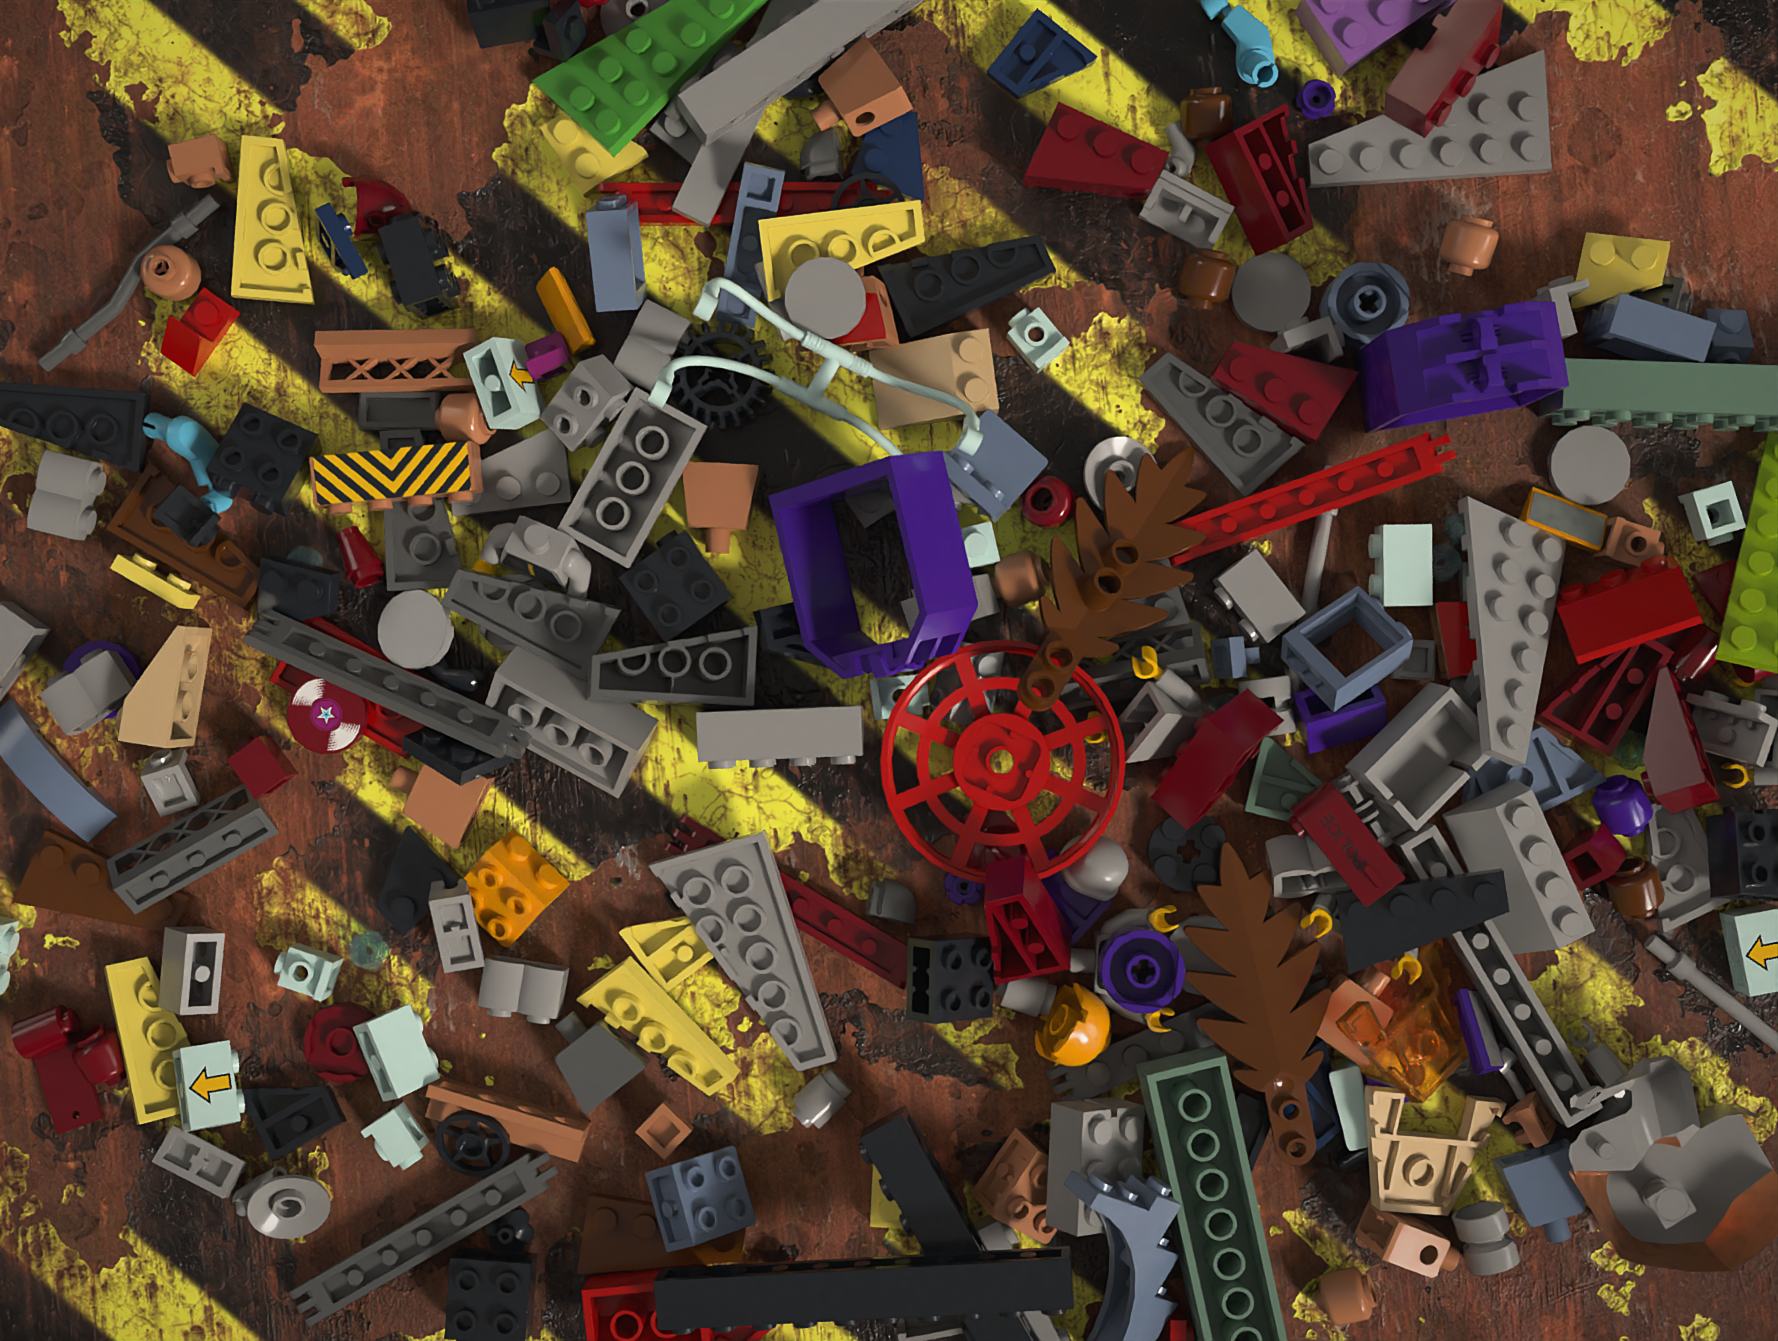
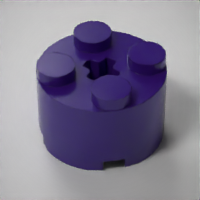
(1155, 987)

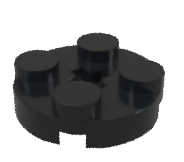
(1169, 864)

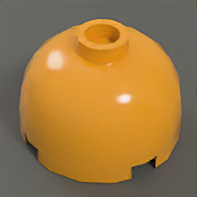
(1075, 1027)

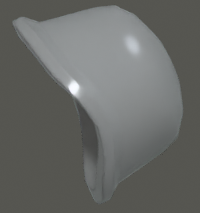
(1098, 870)

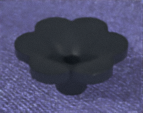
(516, 1225)

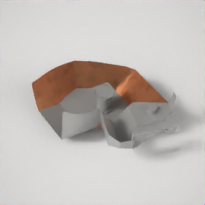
(1675, 1181)

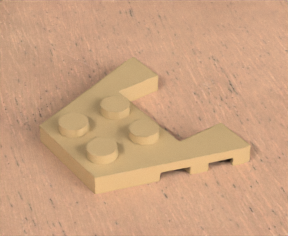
(1421, 1168)

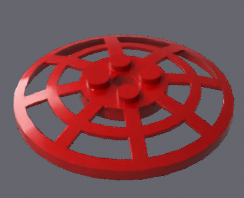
(1001, 790)

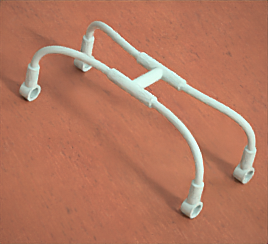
(813, 395)

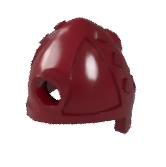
(375, 205)

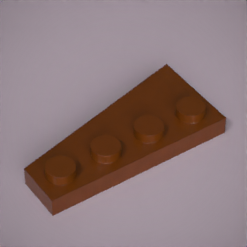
(216, 565)
(77, 881)
(627, 1237)

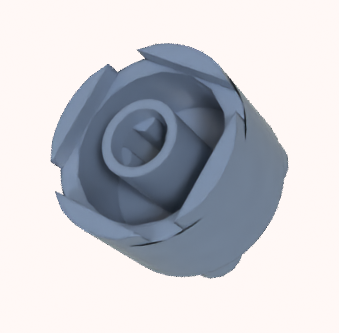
(1372, 282)

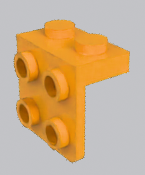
(512, 887)

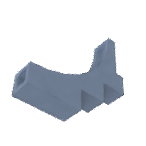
(1139, 1255)

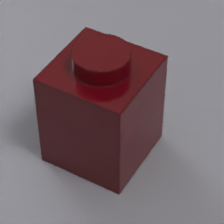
(261, 765)
(1593, 856)

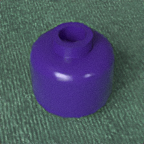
(1622, 805)

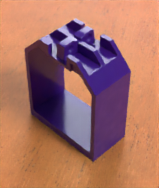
(1460, 366)
(932, 550)

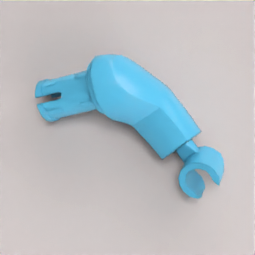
(1252, 39)
(195, 444)

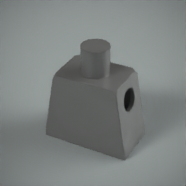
(596, 1060)

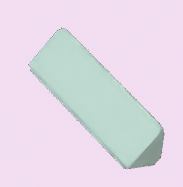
(1350, 1103)

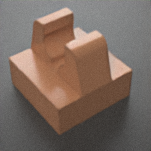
(1534, 1118)
(664, 1129)

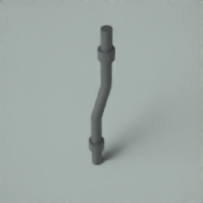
(75, 339)

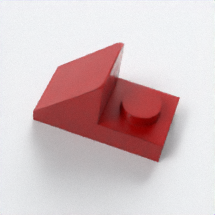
(198, 332)

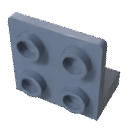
(997, 470)
(700, 1199)

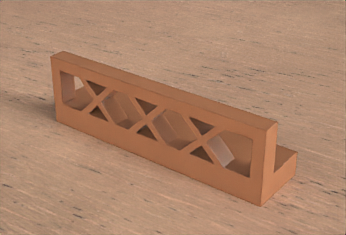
(391, 348)
(524, 1121)

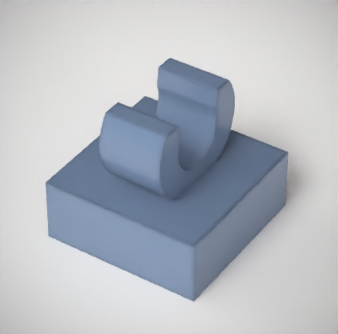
(1231, 657)

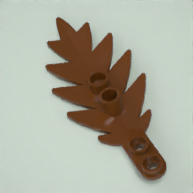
(1111, 571)
(1262, 996)

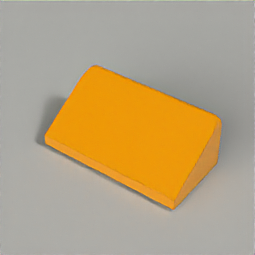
(564, 311)

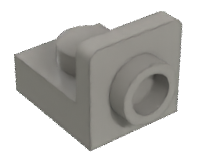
(169, 781)

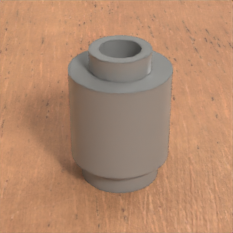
(1027, 995)
(820, 1099)

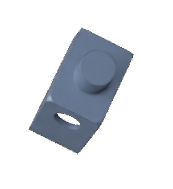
(1542, 1187)

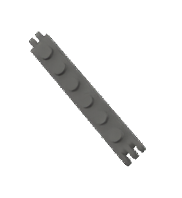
(387, 685)
(1120, 1058)
(424, 1236)

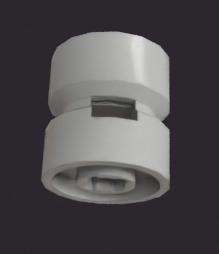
(1281, 690)
(1487, 1245)

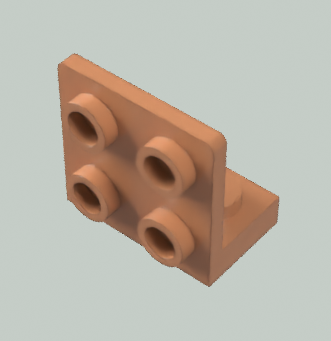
(1016, 1187)

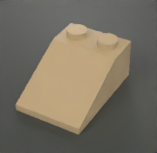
(949, 363)
(168, 696)

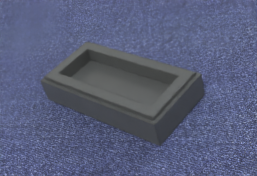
(398, 410)

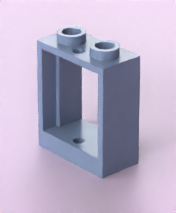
(616, 254)
(1647, 331)
(1320, 674)

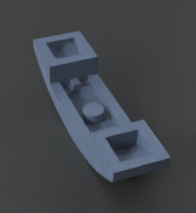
(756, 201)
(49, 776)

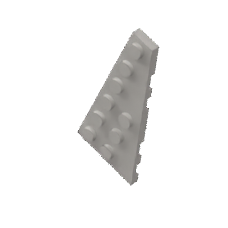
(1488, 133)
(1510, 617)

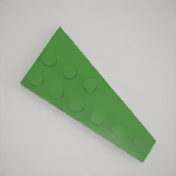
(640, 68)

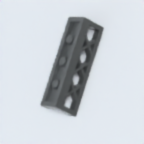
(1118, 677)
(193, 851)

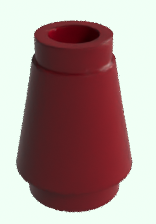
(359, 558)

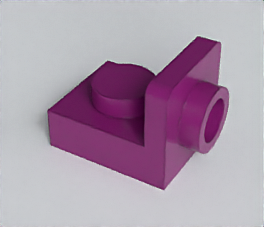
(548, 358)

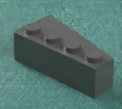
(687, 672)

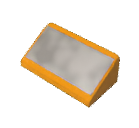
(1565, 520)

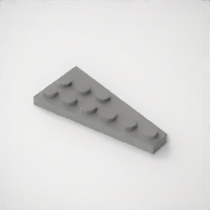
(748, 926)

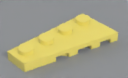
(268, 233)
(850, 235)
(648, 1012)
(146, 1038)

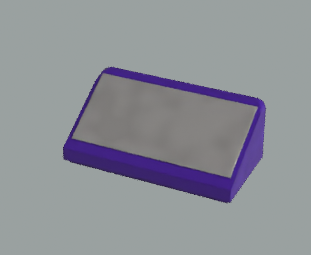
(1478, 1032)

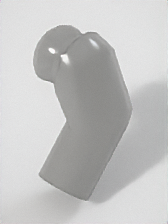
(1183, 151)
(243, 1194)

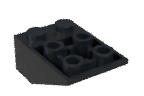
(507, 20)

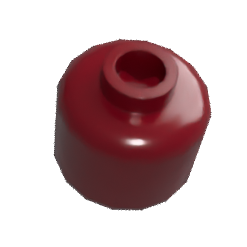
(1035, 502)
(100, 1055)

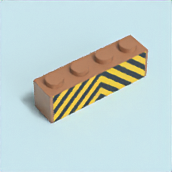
(395, 476)

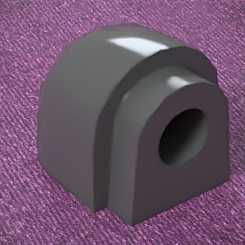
(822, 157)
(891, 902)

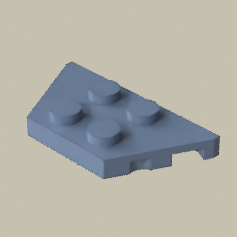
(1550, 771)

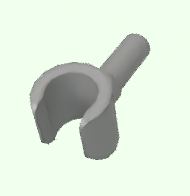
(1509, 1060)

